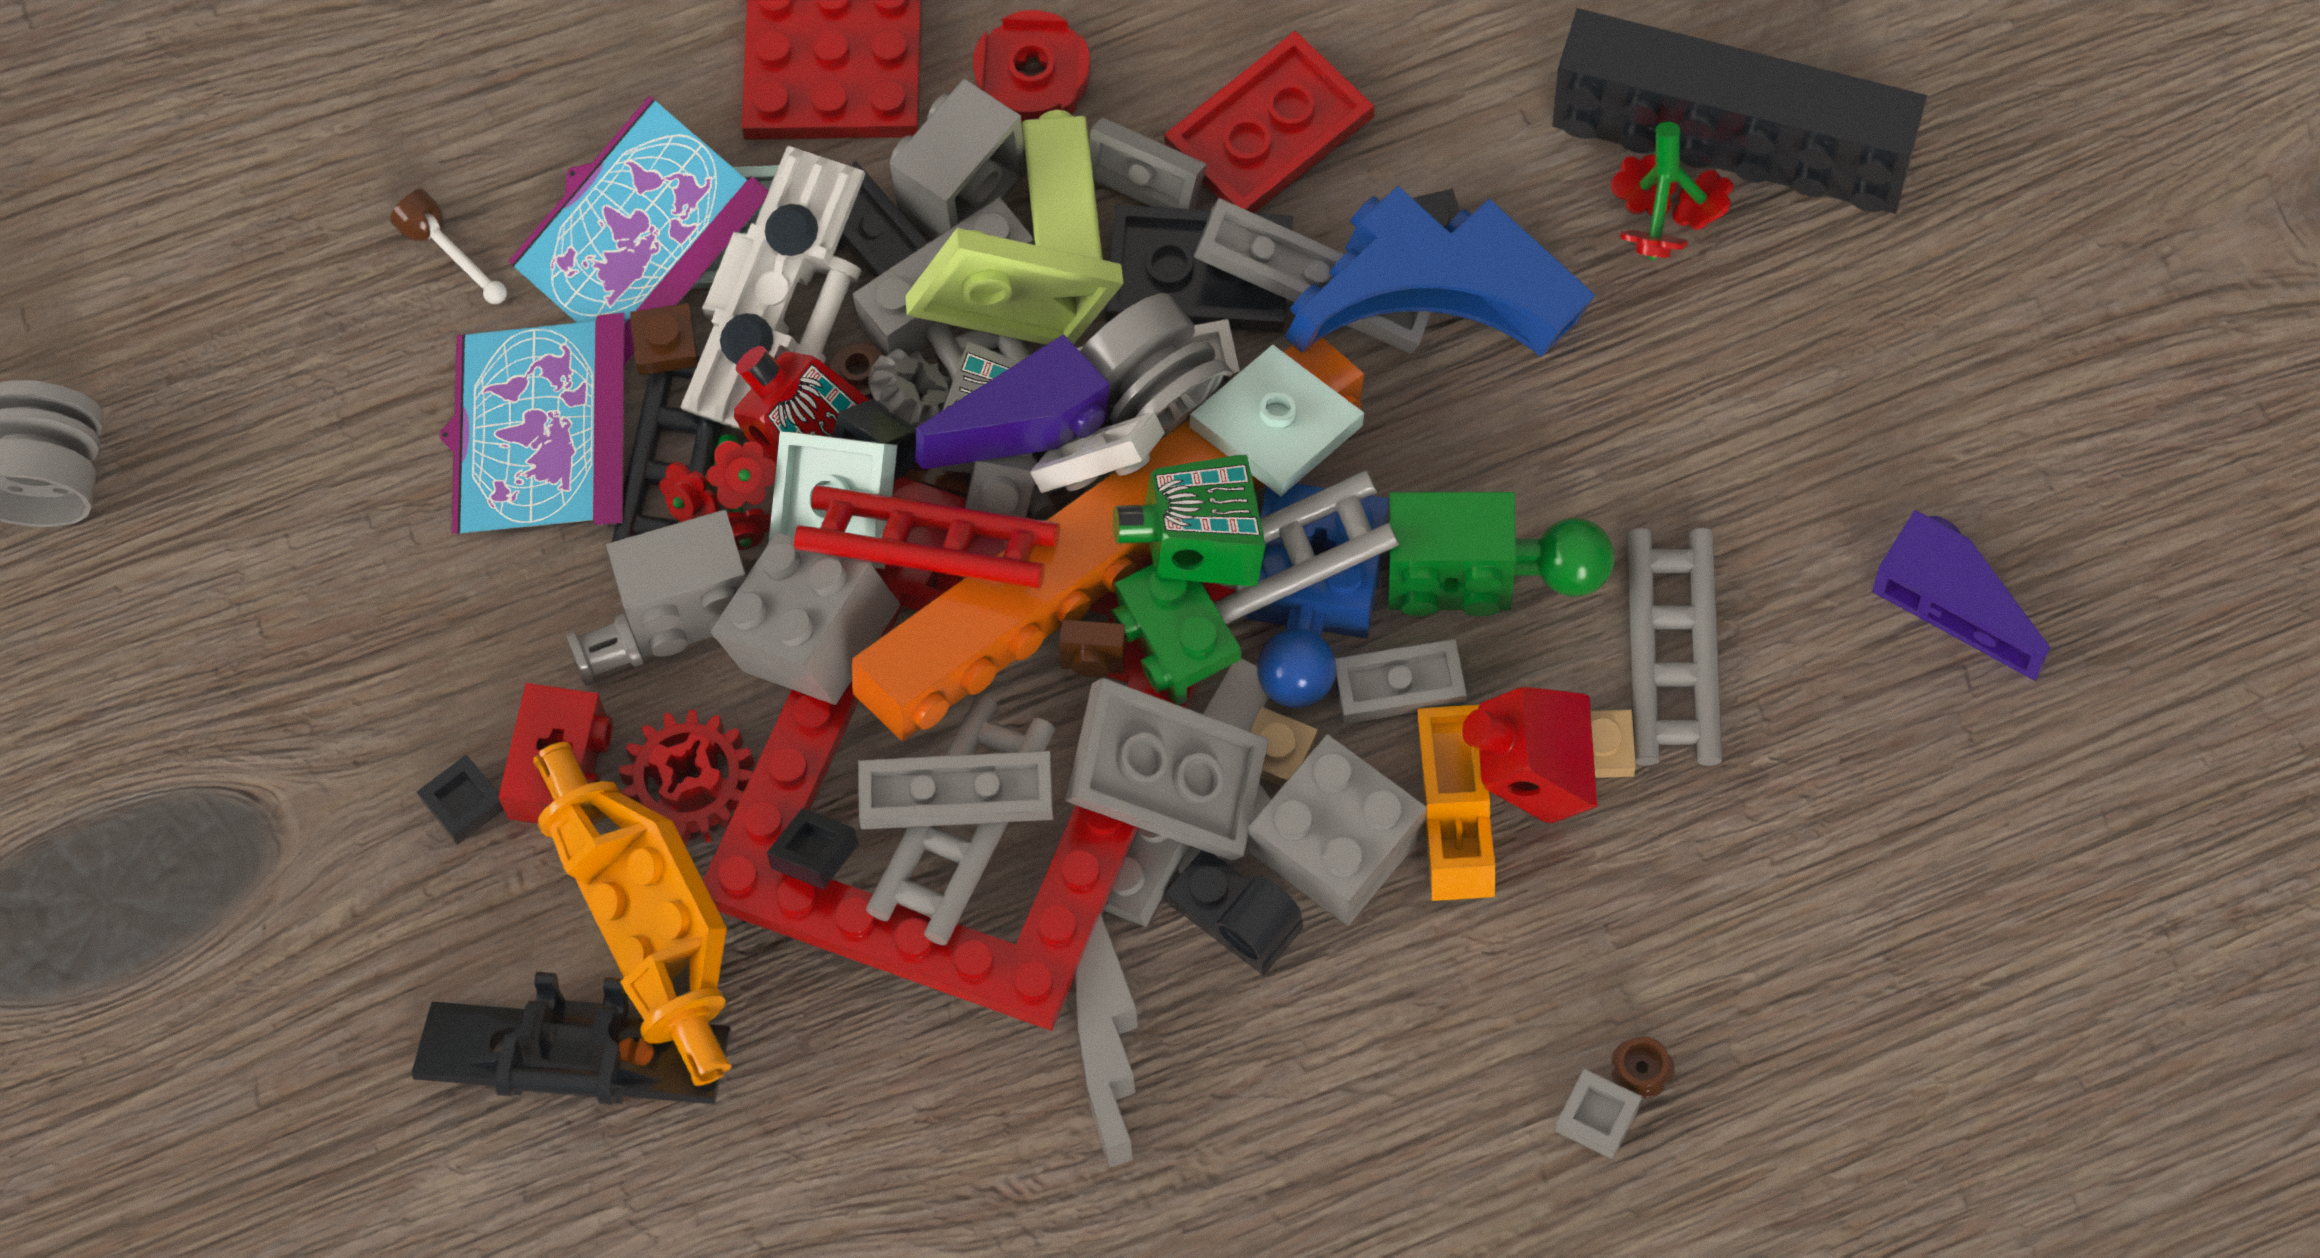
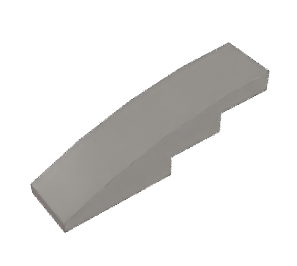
(1102, 1014)

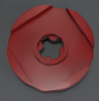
(1038, 36)

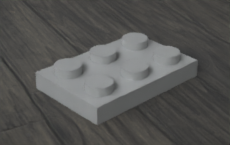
(1167, 769)

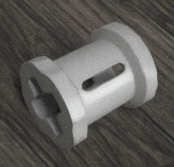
(604, 649)

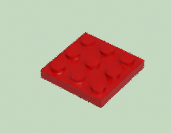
(831, 69)

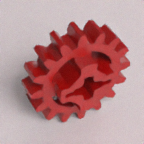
(679, 753)

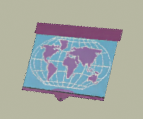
(638, 222)
(538, 426)

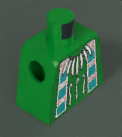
(1199, 522)

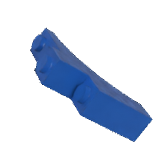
(1471, 269)

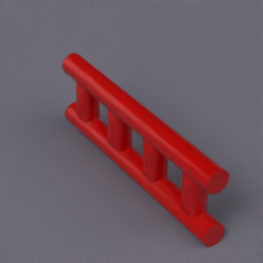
(949, 559)

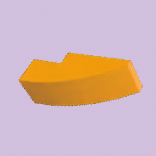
(1457, 807)

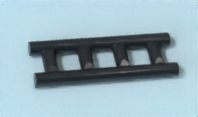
(644, 469)

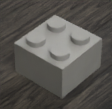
(958, 160)
(677, 581)
(805, 618)
(1337, 829)

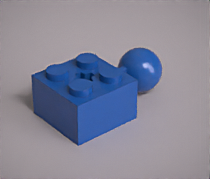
(1298, 664)

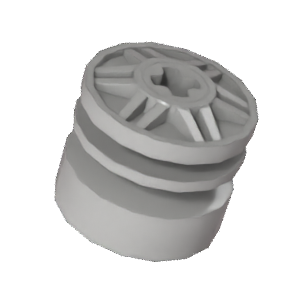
(1152, 364)
(46, 453)

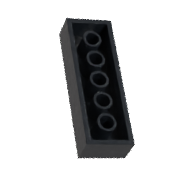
(1738, 110)

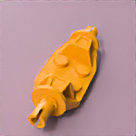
(645, 905)

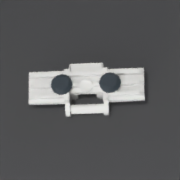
(759, 274)

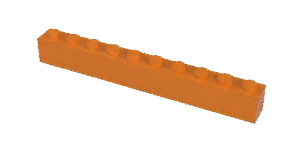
(985, 625)

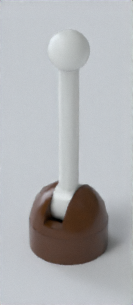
(420, 219)

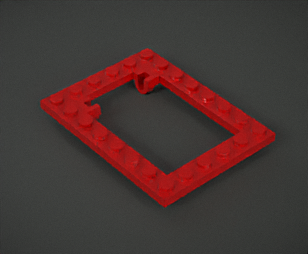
(1016, 980)

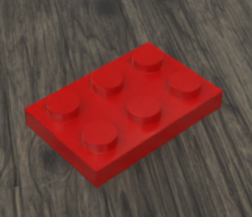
(1271, 124)

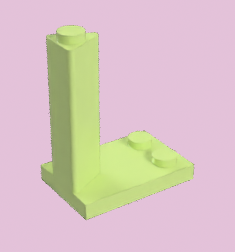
(1022, 286)

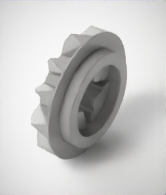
(891, 386)

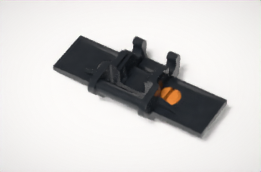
(558, 1049)

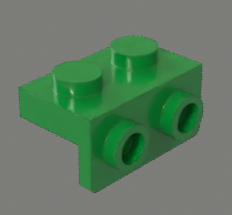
(1175, 630)

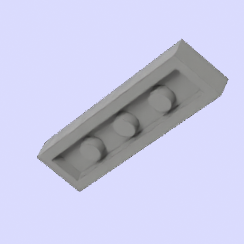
(1288, 265)

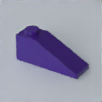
(1020, 411)
(1953, 587)

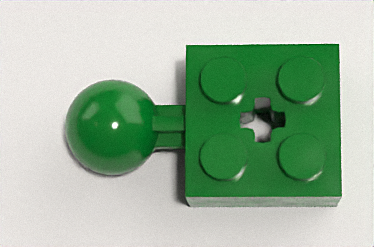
(1465, 553)

